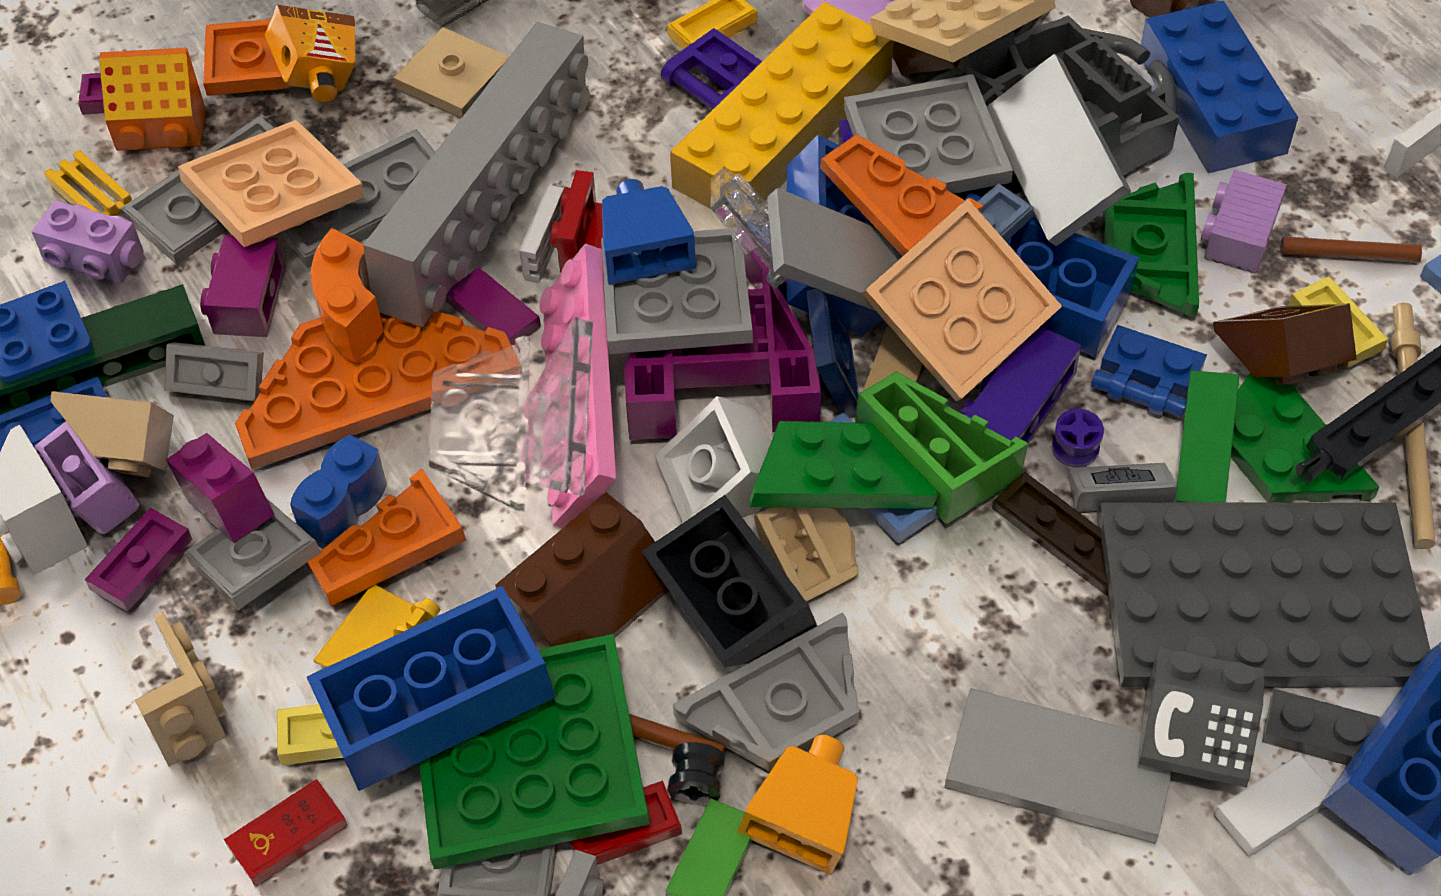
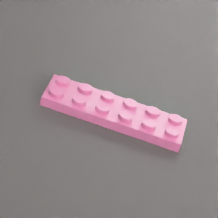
(581, 295)

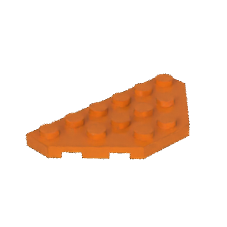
(324, 396)

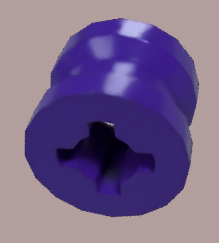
(1085, 429)

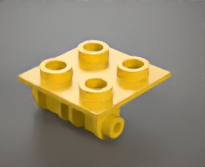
(373, 620)

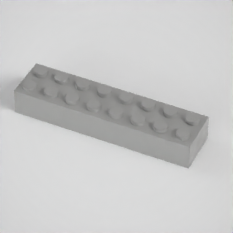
(477, 175)

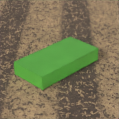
(712, 854)

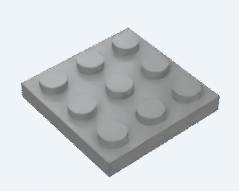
(937, 131)
(685, 306)

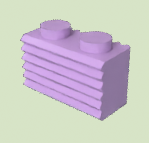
(1244, 220)
(85, 481)

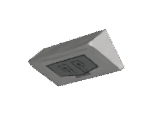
(1121, 484)

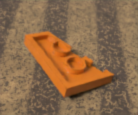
(888, 193)
(393, 540)

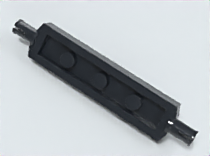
(1376, 420)

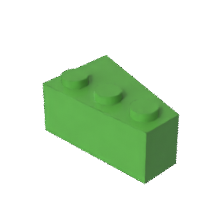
(946, 447)

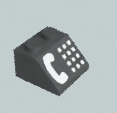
(1201, 716)

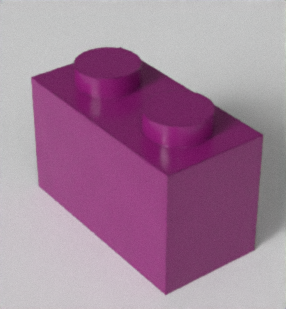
(243, 287)
(220, 487)

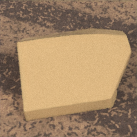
(809, 546)

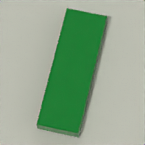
(1207, 437)

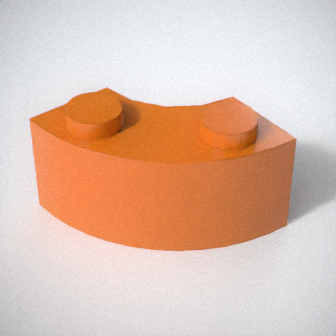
(344, 295)

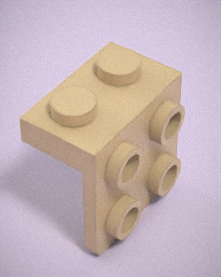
(187, 709)

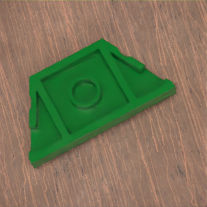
(1162, 232)
(1272, 439)
(837, 469)

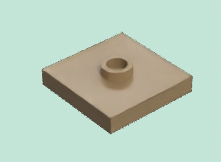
(450, 71)

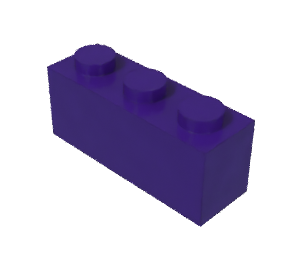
(1026, 385)

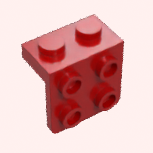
(580, 219)

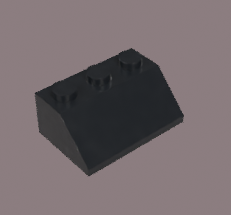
(729, 585)

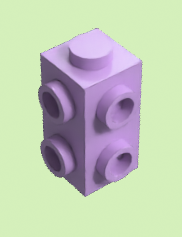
(88, 241)

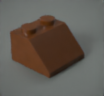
(1291, 340)

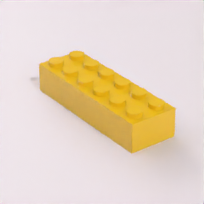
(783, 104)

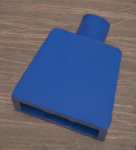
(645, 233)

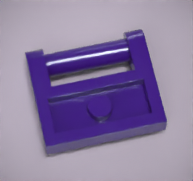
(715, 58)

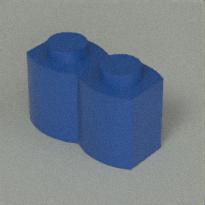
(339, 492)

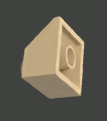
(119, 431)

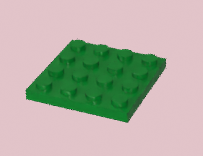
(542, 774)

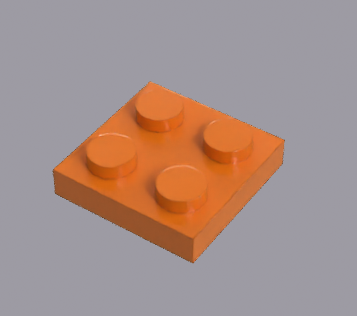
(239, 59)

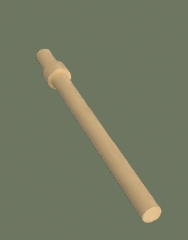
(1406, 349)

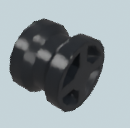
(696, 773)

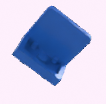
(40, 332)

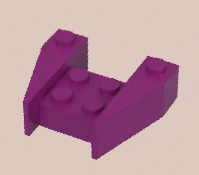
(776, 358)

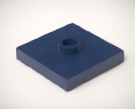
(833, 352)

